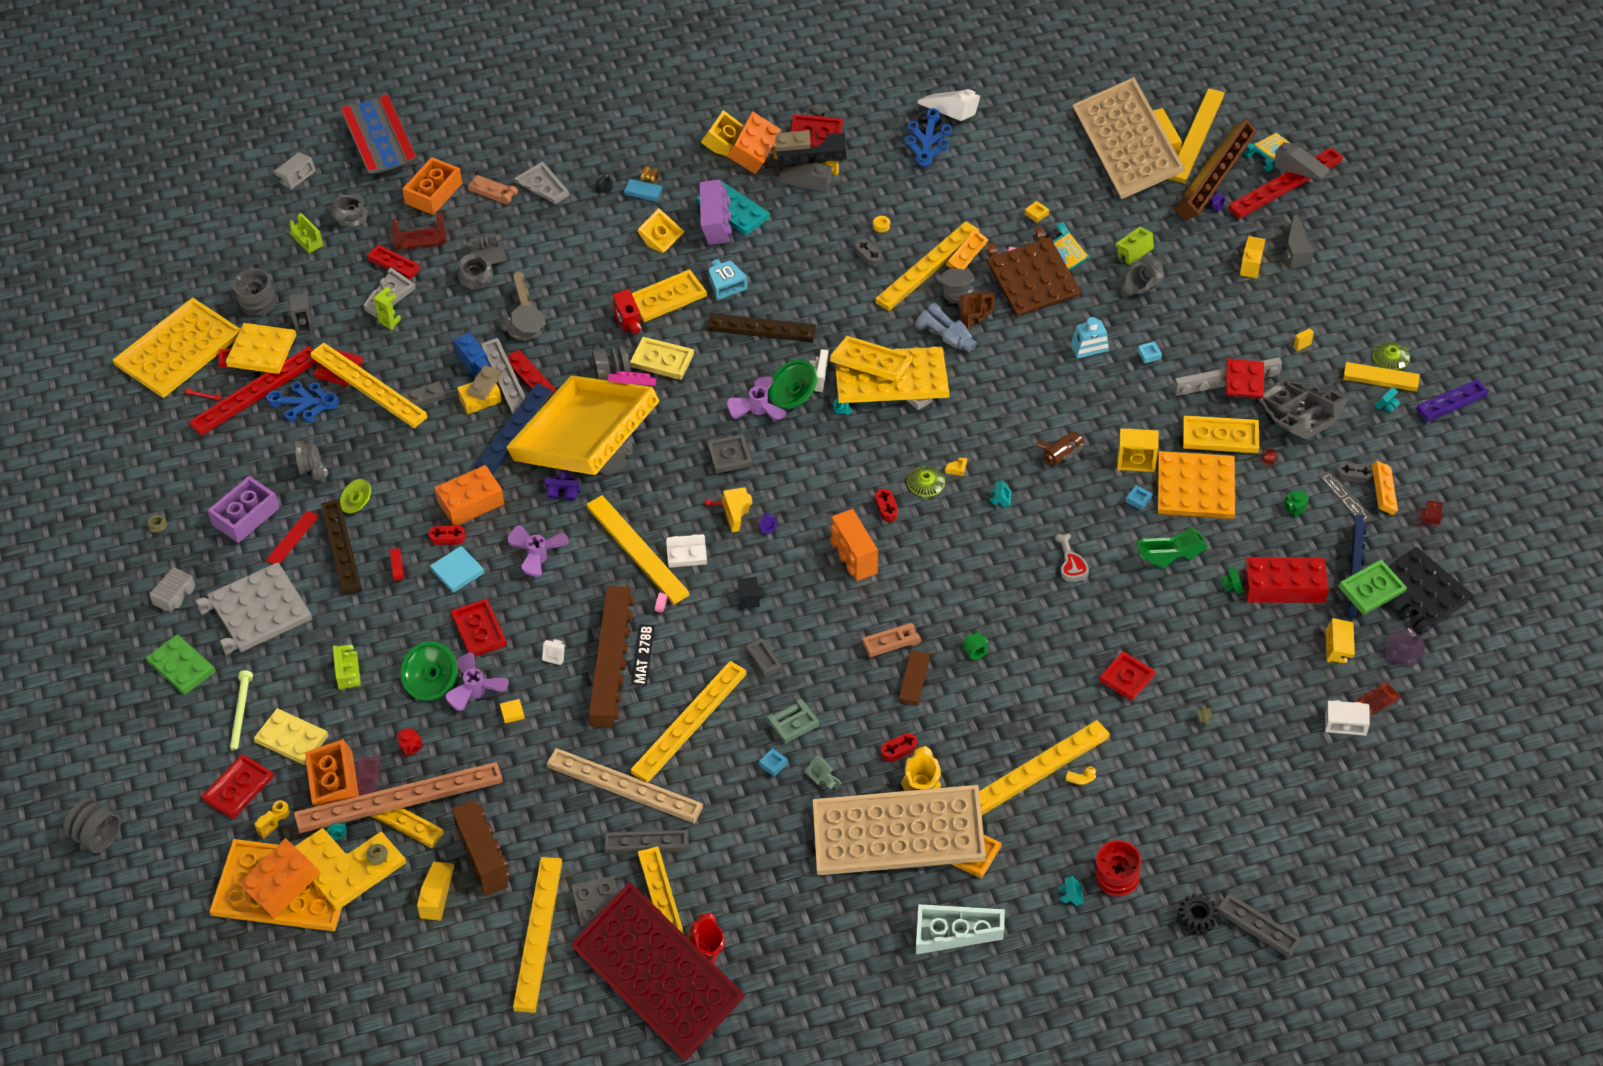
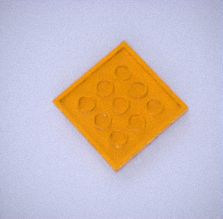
(1196, 485)

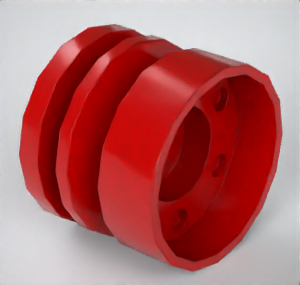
(1119, 858)

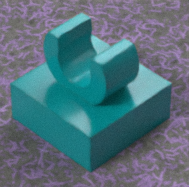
(1388, 401)
(1001, 494)
(1073, 891)

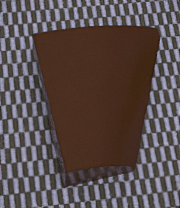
(975, 307)

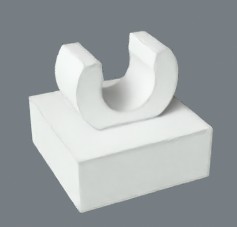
(553, 651)

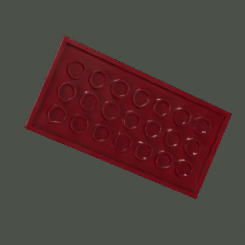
(658, 971)

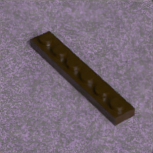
(761, 327)
(341, 546)

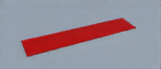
(292, 537)

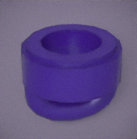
(1217, 202)
(767, 523)

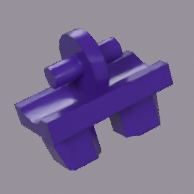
(565, 483)

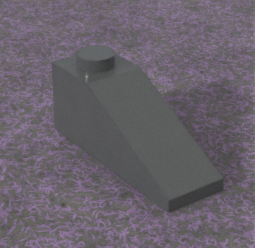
(1298, 161)
(809, 176)
(1299, 249)

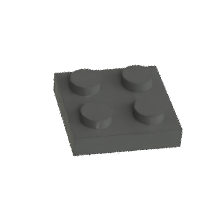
(729, 453)

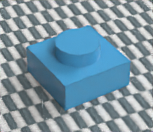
(1138, 497)
(773, 762)

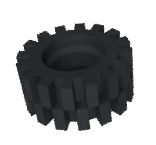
(1197, 924)

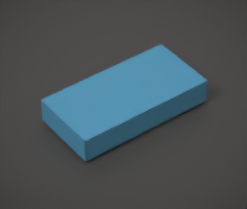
(643, 190)

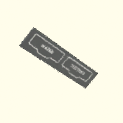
(1345, 495)

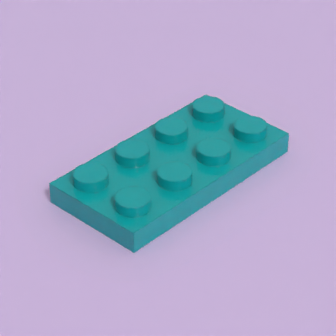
(744, 213)

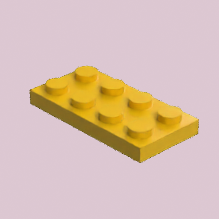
(668, 295)
(871, 358)
(1221, 434)

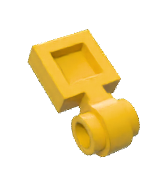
(269, 821)

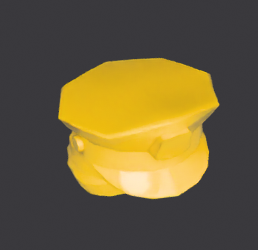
(921, 771)

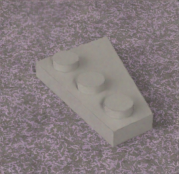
(543, 183)
(398, 285)

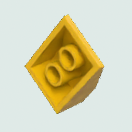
(722, 134)

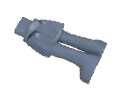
(956, 335)

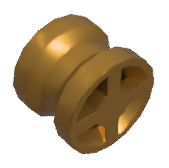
(650, 175)

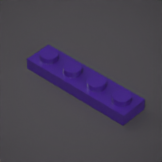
(1452, 400)

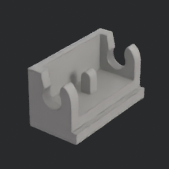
(295, 170)

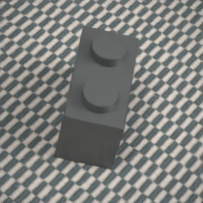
(301, 314)

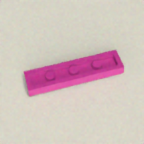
(632, 378)

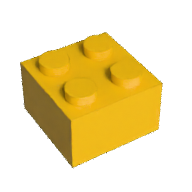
(1137, 450)

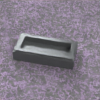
(763, 657)

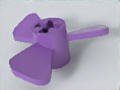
(757, 402)
(536, 548)
(474, 683)

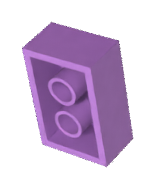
(715, 212)
(243, 509)

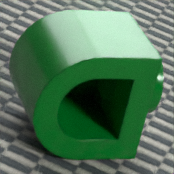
(1296, 502)
(975, 646)

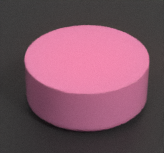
(661, 602)

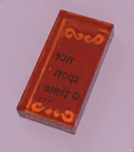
(1379, 698)

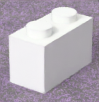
(1347, 718)

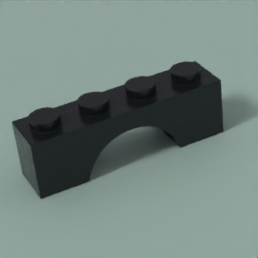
(831, 149)

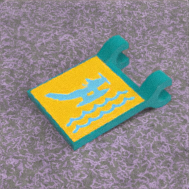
(1266, 148)
(1069, 248)

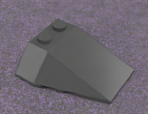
(1301, 408)

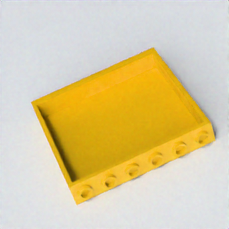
(583, 424)

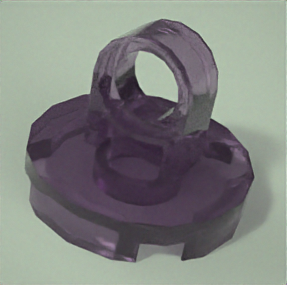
(1405, 648)

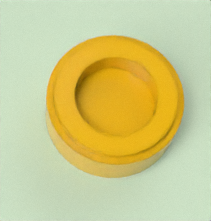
(881, 224)

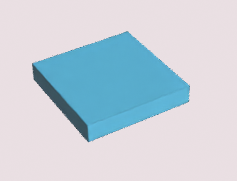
(457, 569)

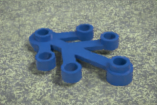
(928, 139)
(326, 401)

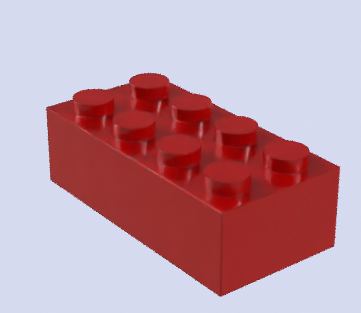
(1285, 580)

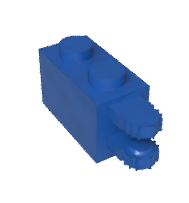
(471, 353)

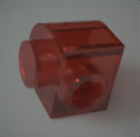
(1432, 513)

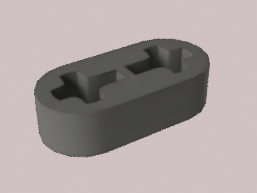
(870, 251)
(1355, 473)

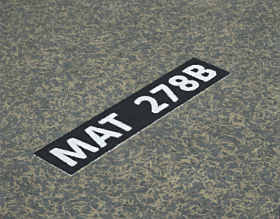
(643, 655)

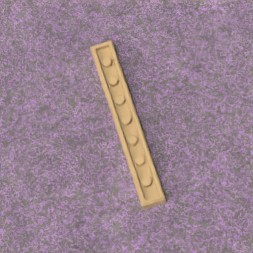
(625, 785)

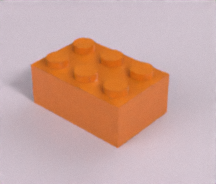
(753, 143)
(432, 186)
(469, 495)
(854, 545)
(331, 773)
(279, 878)

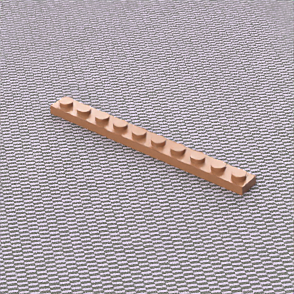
(398, 797)

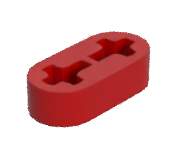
(890, 504)
(447, 535)
(397, 566)
(899, 748)

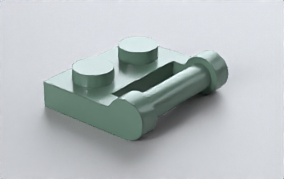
(795, 725)

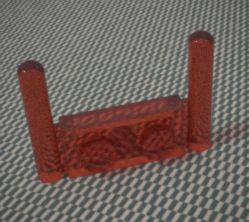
(419, 238)

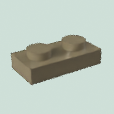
(792, 140)
(484, 382)

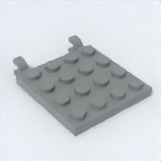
(256, 608)

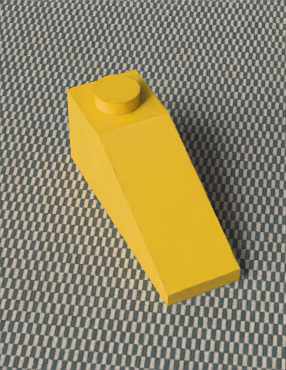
(1252, 257)
(435, 891)

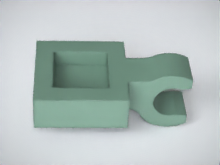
(820, 772)

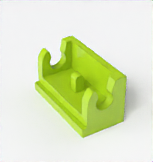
(306, 234)
(1135, 245)
(384, 308)
(346, 667)

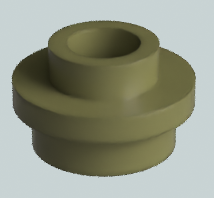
(157, 524)
(1205, 714)
(377, 858)

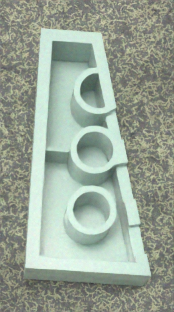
(956, 927)

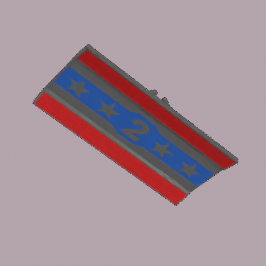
(379, 134)

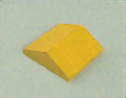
(660, 231)

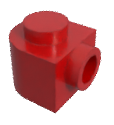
(409, 741)

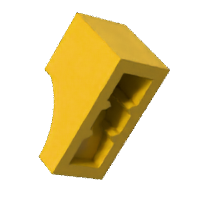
(736, 504)

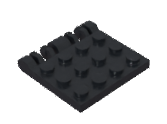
(1429, 593)

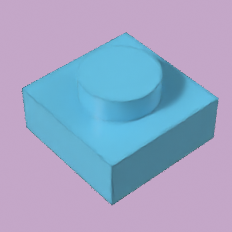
(1149, 352)

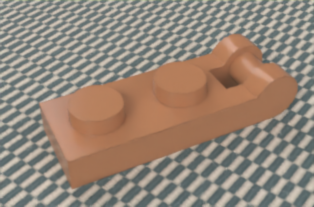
(492, 189)
(891, 640)

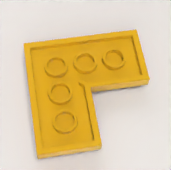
(349, 875)

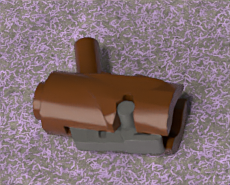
(1062, 450)

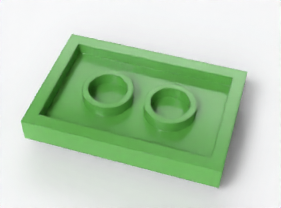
(1372, 587)
(180, 664)

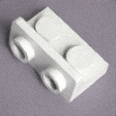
(821, 367)
(686, 550)

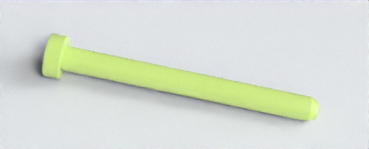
(245, 677)

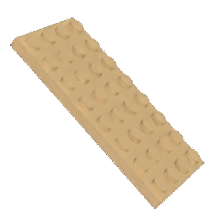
(1128, 138)
(898, 830)

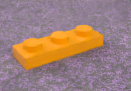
(967, 251)
(1384, 487)

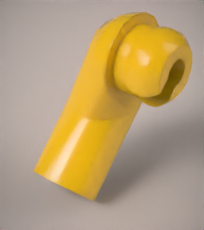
(1083, 778)

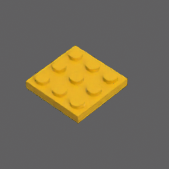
(261, 348)

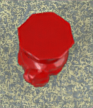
(707, 936)

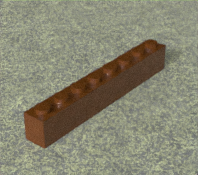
(1215, 170)
(610, 657)

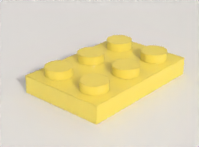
(662, 358)
(290, 736)

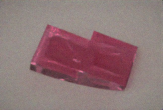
(368, 775)

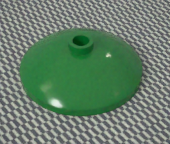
(792, 384)
(419, 667)

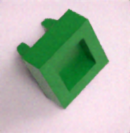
(1233, 581)

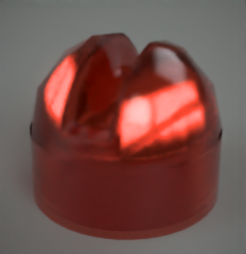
(1271, 456)

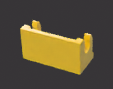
(1339, 640)

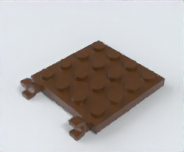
(1032, 275)

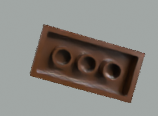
(481, 847)

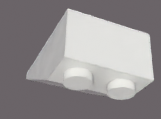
(955, 104)

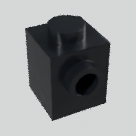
(749, 593)

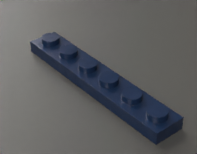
(525, 412)
(1357, 557)

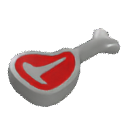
(1075, 566)

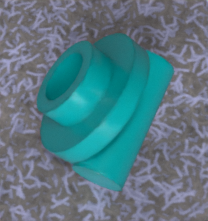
(841, 408)
(336, 830)

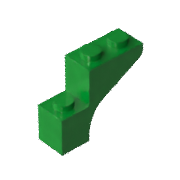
(1165, 550)

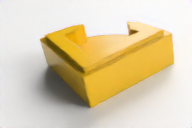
(956, 467)

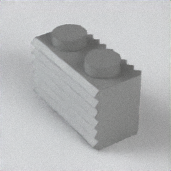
(172, 590)

